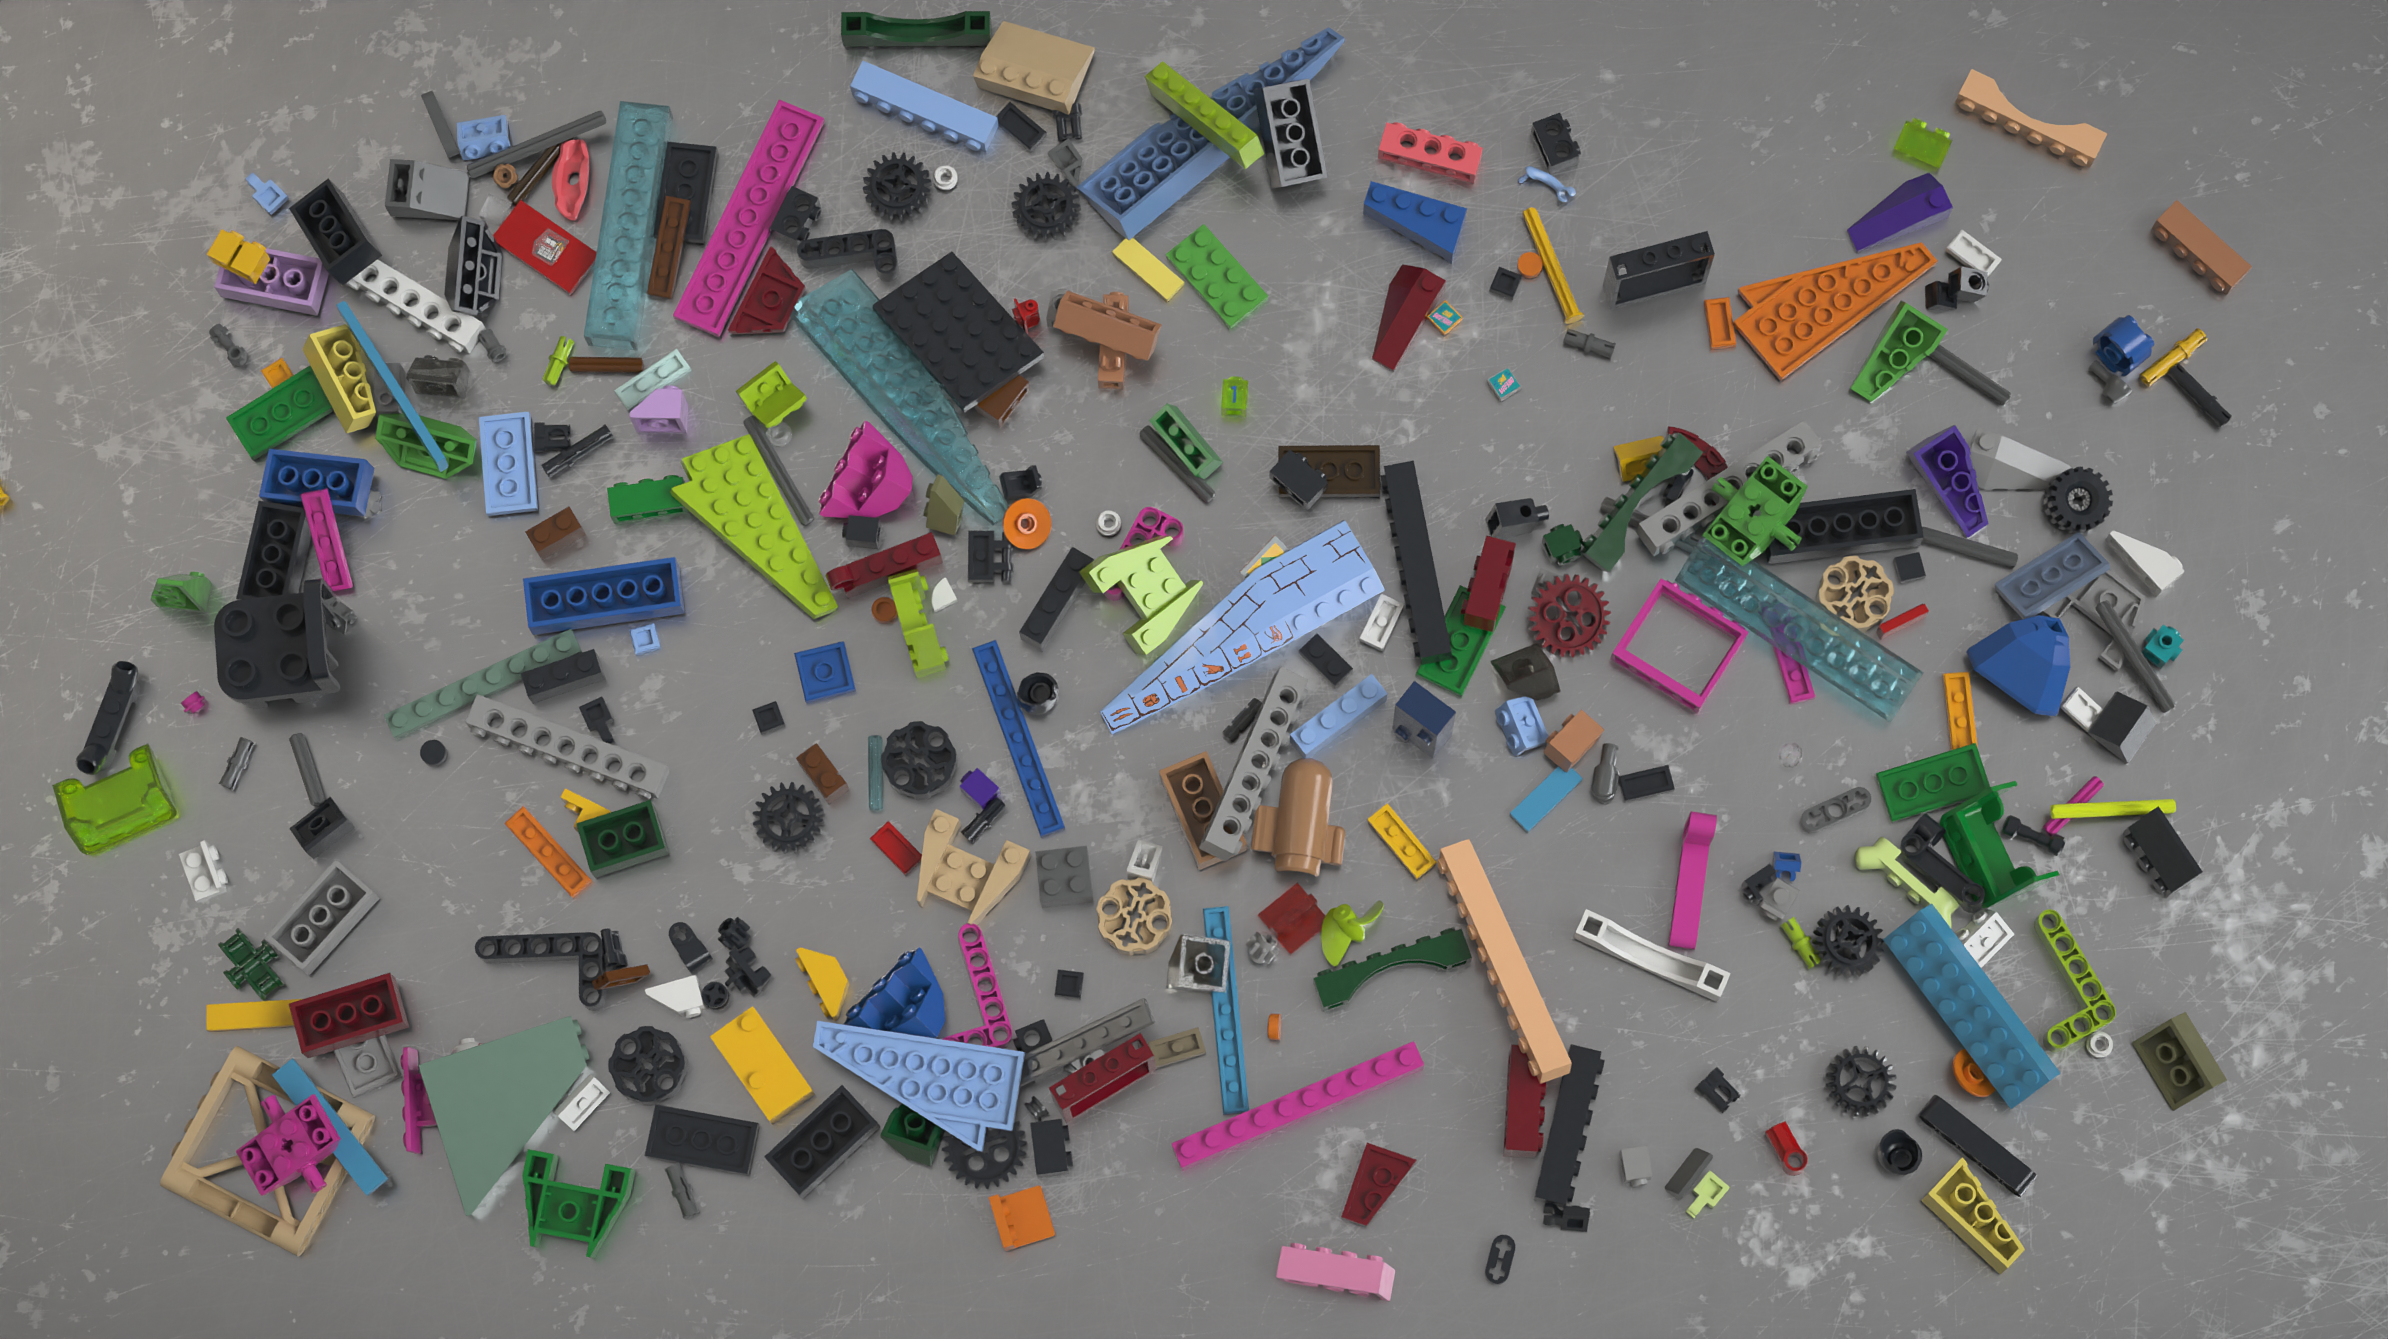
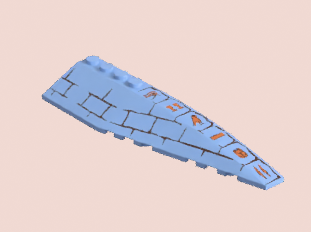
(1255, 619)

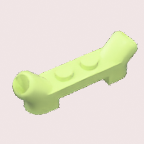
(1883, 856)

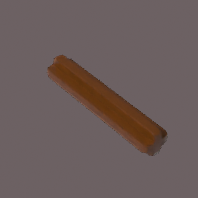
(606, 364)

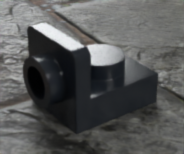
(1759, 879)

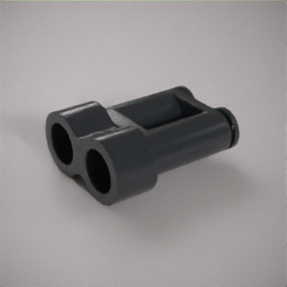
(1074, 117)
(542, 433)
(613, 950)
(1711, 1082)

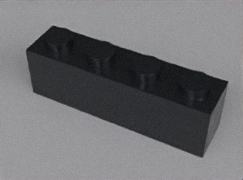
(1055, 600)

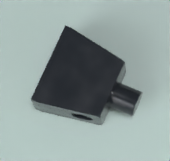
(1515, 518)

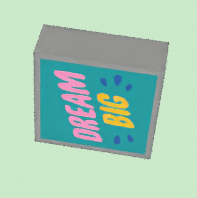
(1504, 384)

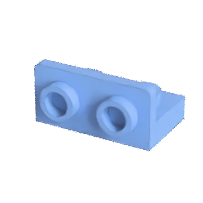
(482, 137)
(1521, 724)

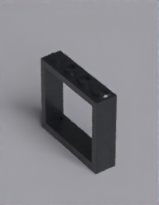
(1658, 269)

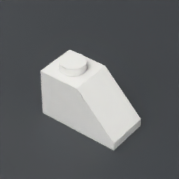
(679, 996)

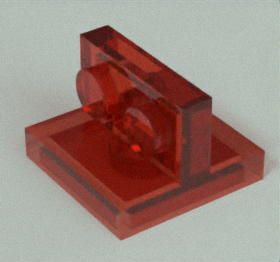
(1293, 918)

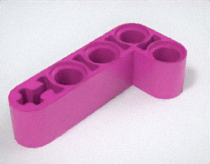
(1146, 532)

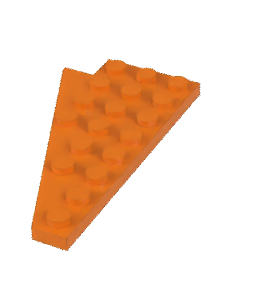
(1811, 309)

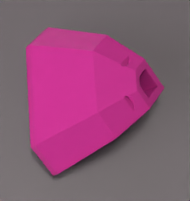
(867, 478)

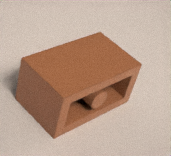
(1573, 740)

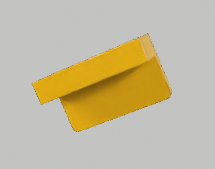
(1634, 455)

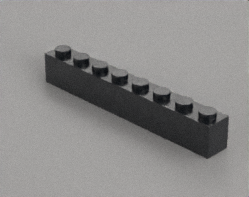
(1417, 563)

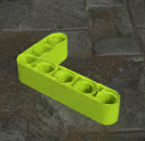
(2074, 982)

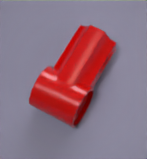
(1786, 1146)

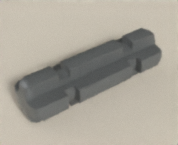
(1242, 720)

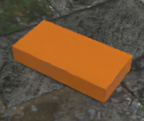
(1719, 323)

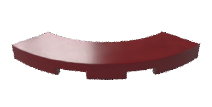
(1710, 461)

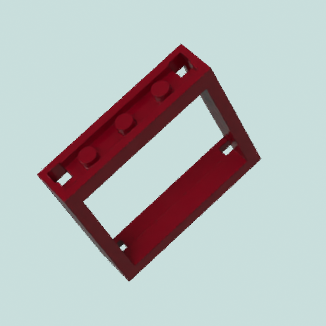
(1103, 1078)

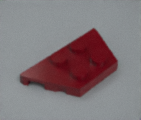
(769, 298)

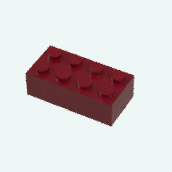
(348, 1015)
(1523, 1108)

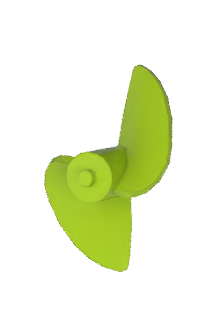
(1342, 926)

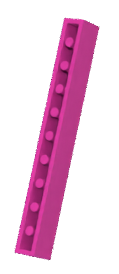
(1297, 1106)

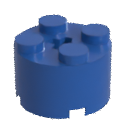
(2123, 345)

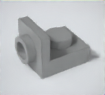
(1779, 899)

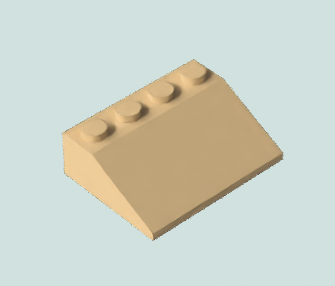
(1033, 67)

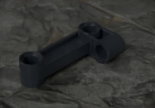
(1938, 870)

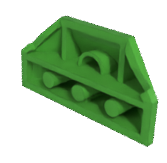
(408, 451)

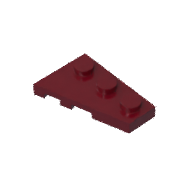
(1374, 1182)

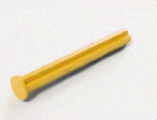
(1552, 266)

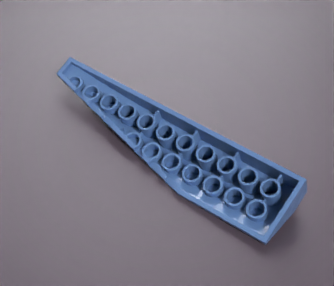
(1176, 157)

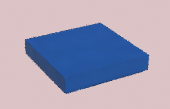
(825, 672)

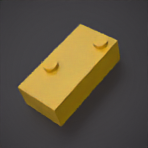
(762, 1065)

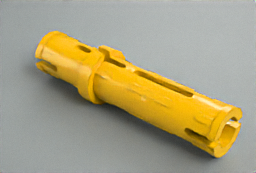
(2181, 350)

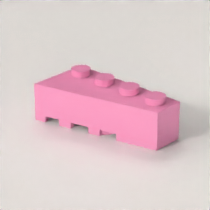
(1336, 1271)

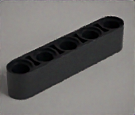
(1977, 1145)

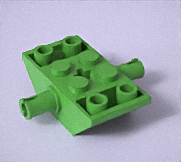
(1771, 492)

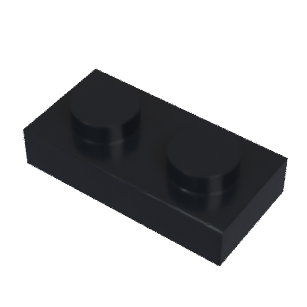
(1325, 660)

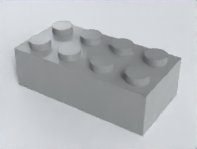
(322, 917)

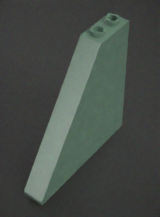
(498, 1097)

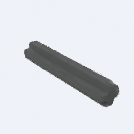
(307, 769)

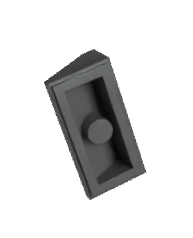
(1688, 1173)

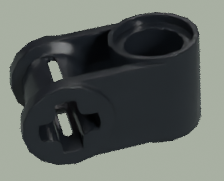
(691, 949)

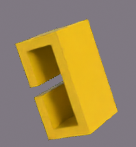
(239, 256)

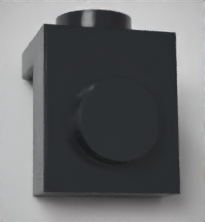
(1021, 483)

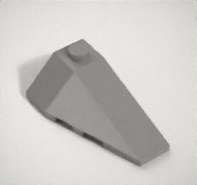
(2009, 464)

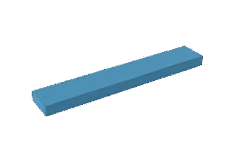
(349, 1150)

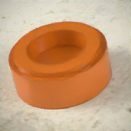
(1529, 265)
(884, 610)
(1274, 1026)

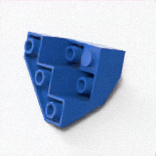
(2027, 662)
(903, 1000)

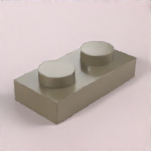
(1177, 1047)

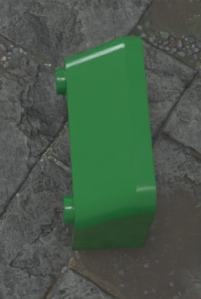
(1981, 851)

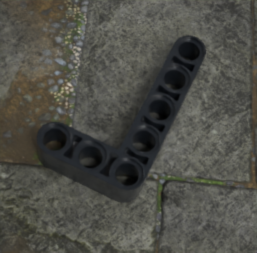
(551, 953)

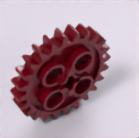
(1587, 601)

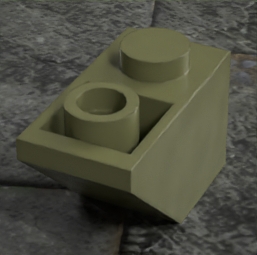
(944, 507)

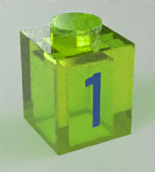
(1234, 397)

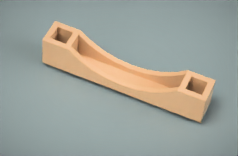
(1983, 97)

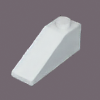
(2149, 563)

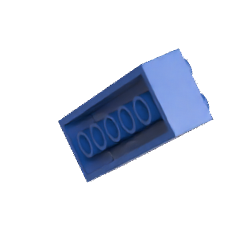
(603, 596)

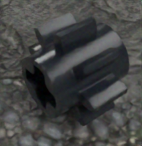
(734, 933)

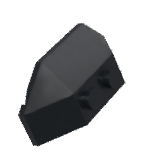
(472, 268)

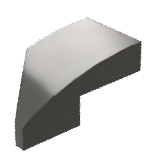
(1067, 161)

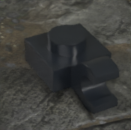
(1676, 490)
(597, 717)
(1570, 1218)

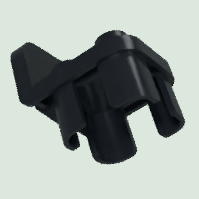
(276, 647)

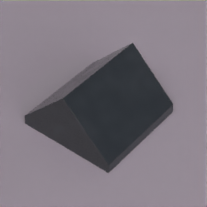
(2123, 726)
(321, 828)

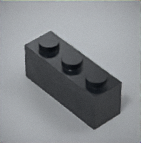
(563, 676)

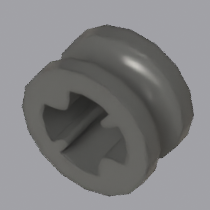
(1036, 1108)

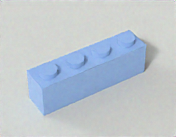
(1338, 717)

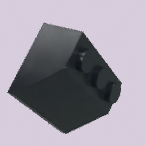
(2161, 852)

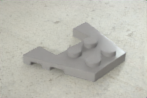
(2121, 595)

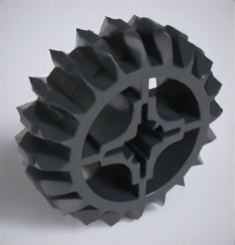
(1855, 1071)

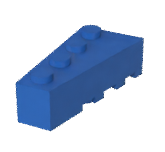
(1417, 217)

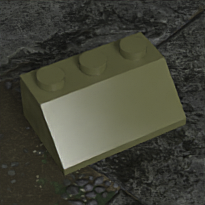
(2179, 1061)

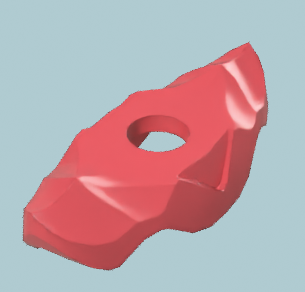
(572, 160)

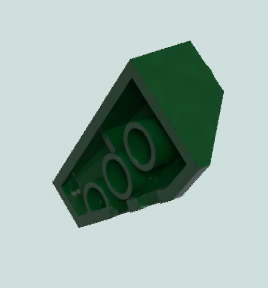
(912, 1135)

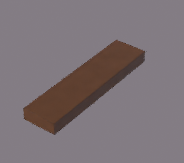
(668, 247)

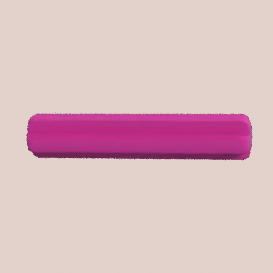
(2081, 796)

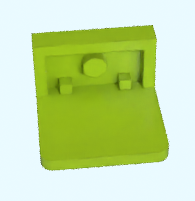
(771, 395)

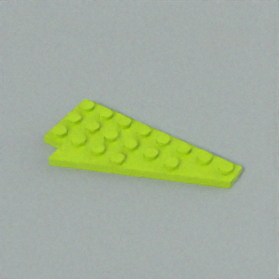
(743, 506)

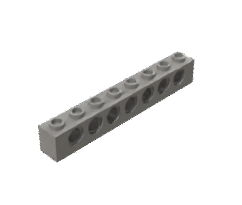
(1651, 529)
(486, 709)
(1215, 839)

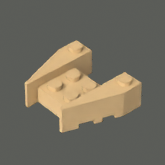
(962, 877)

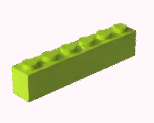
(1204, 115)

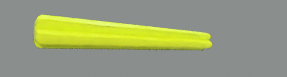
(2111, 808)

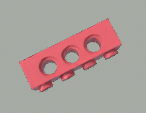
(1438, 163)

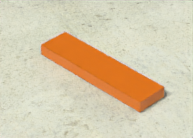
(548, 852)

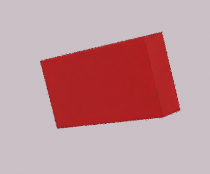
(1902, 621)
(896, 848)

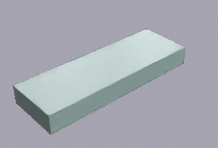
(658, 375)

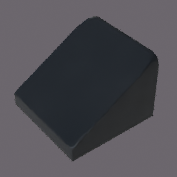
(1937, 297)

